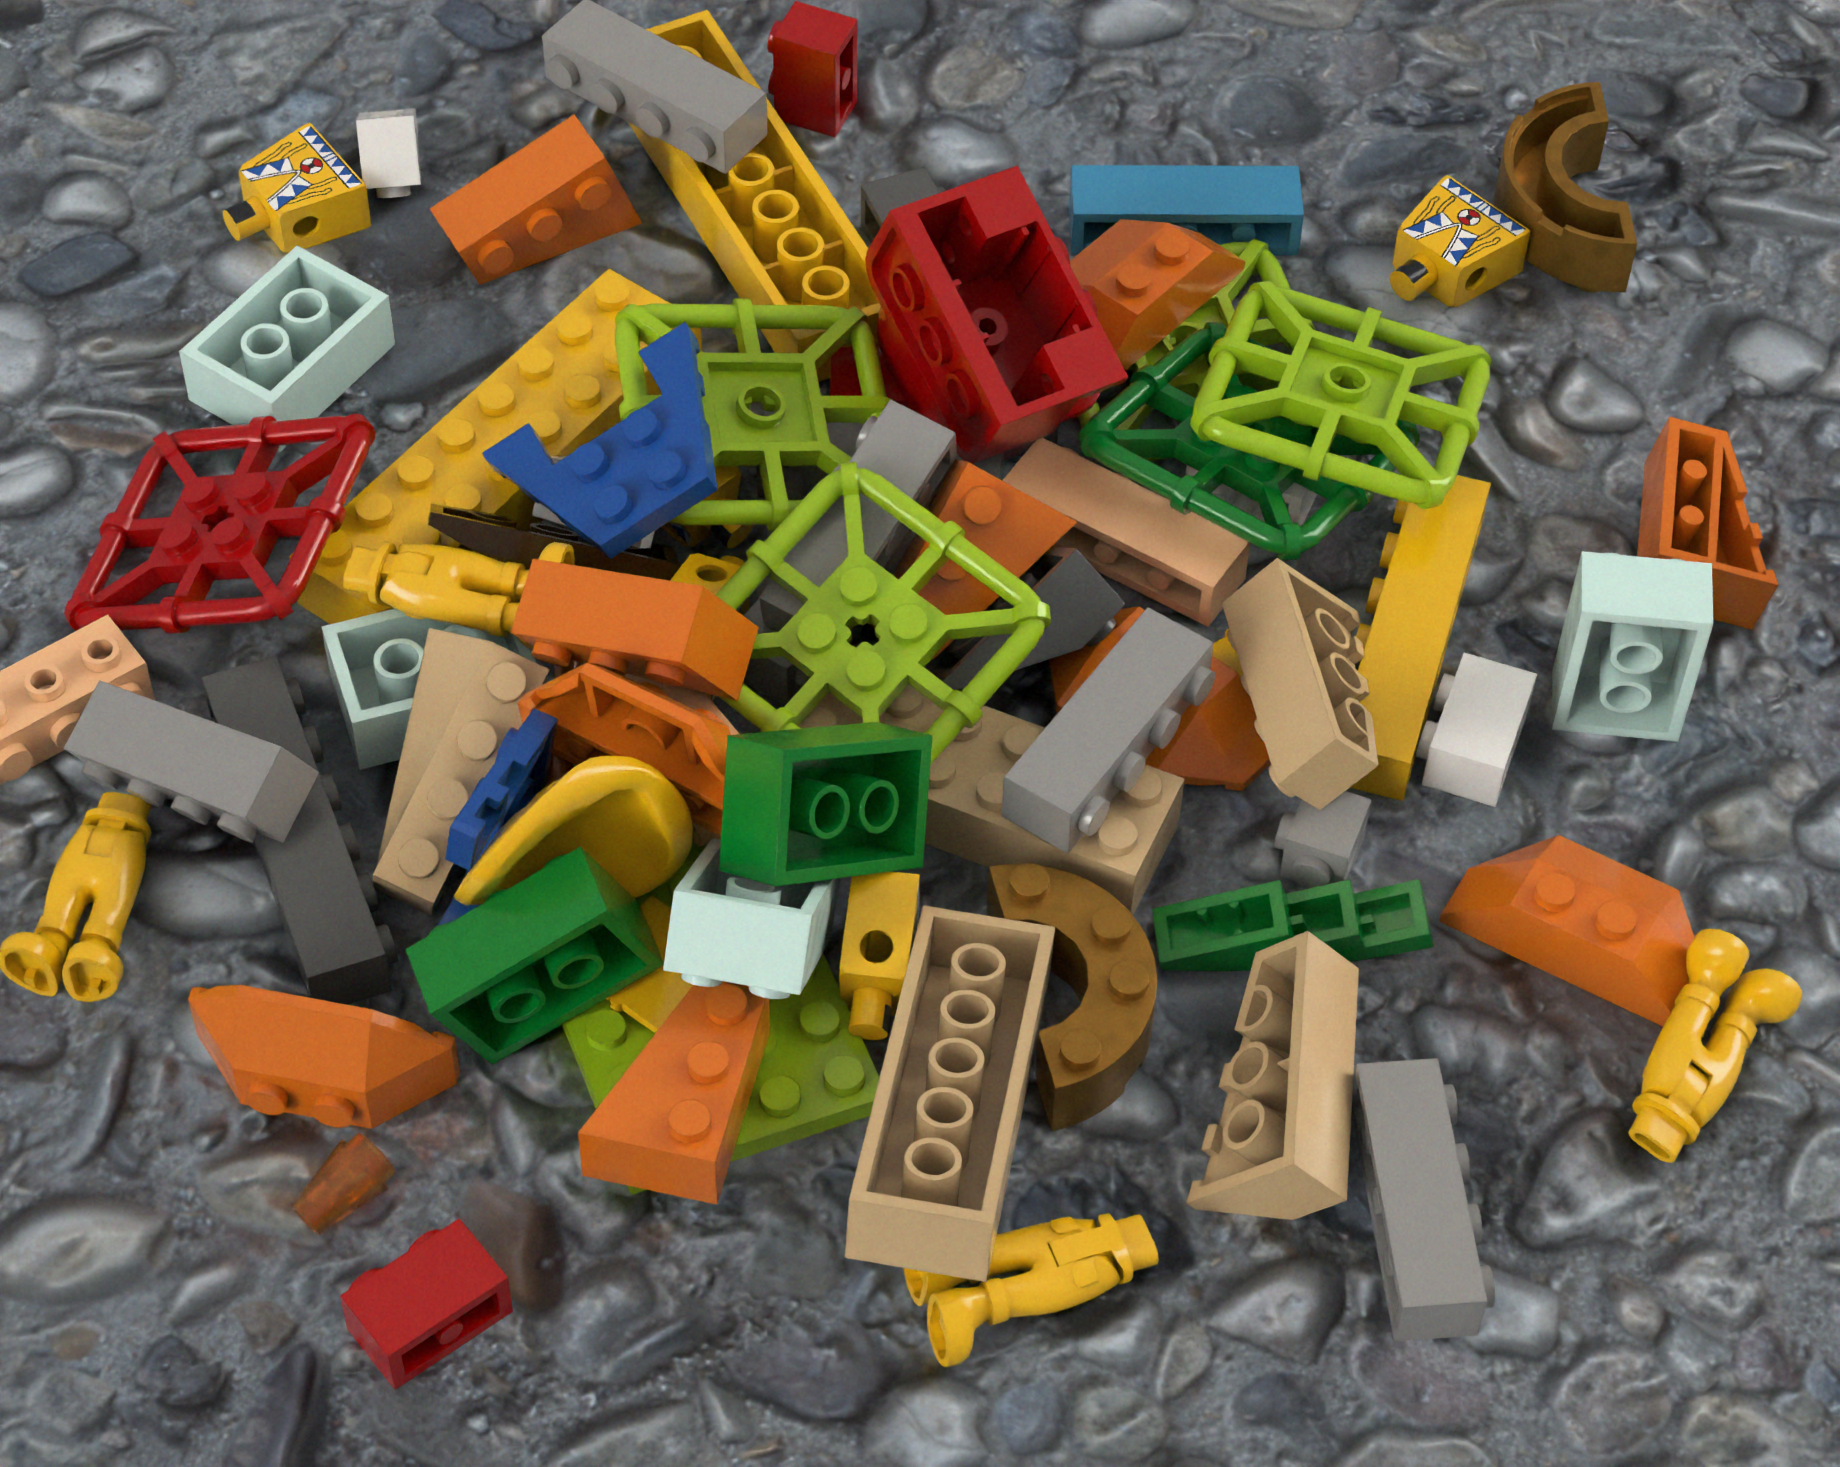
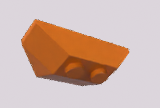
(1150, 280)
(619, 717)
(1213, 740)
(1580, 922)
(320, 1055)

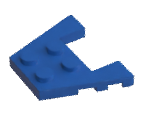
(633, 472)
(506, 789)

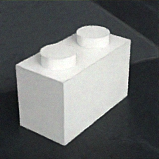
(1477, 728)

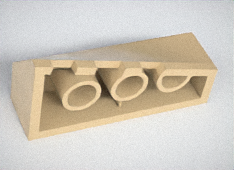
(1303, 682)
(452, 738)
(1287, 1088)

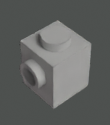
(1323, 842)

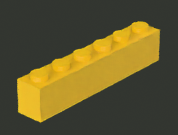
(1414, 624)

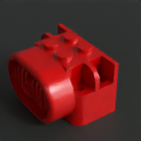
(987, 317)

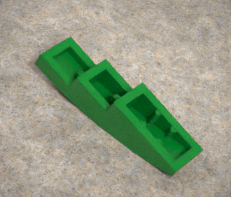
(1232, 926)

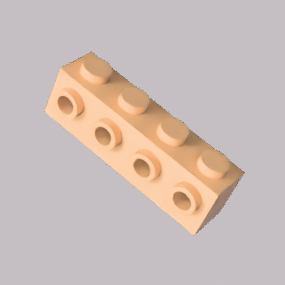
(1135, 532)
(52, 686)

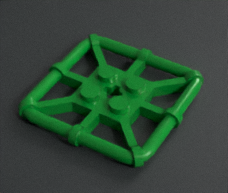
(1218, 464)

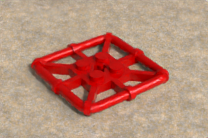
(223, 525)

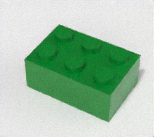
(824, 802)
(534, 956)

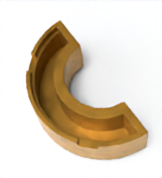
(1572, 231)
(1112, 972)

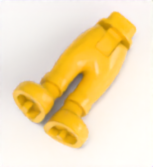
(445, 583)
(98, 867)
(1683, 1078)
(1063, 1268)

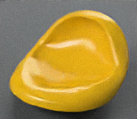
(608, 806)

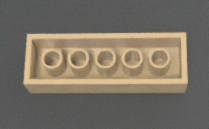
(968, 798)
(950, 1095)

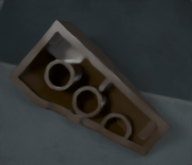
(499, 539)

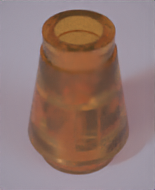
(344, 1183)

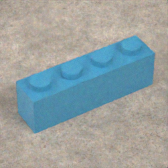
(1211, 200)

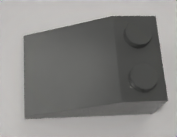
(1080, 612)

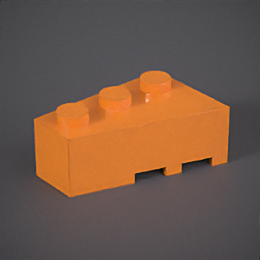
(536, 205)
(1699, 515)
(997, 521)
(635, 627)
(682, 1098)

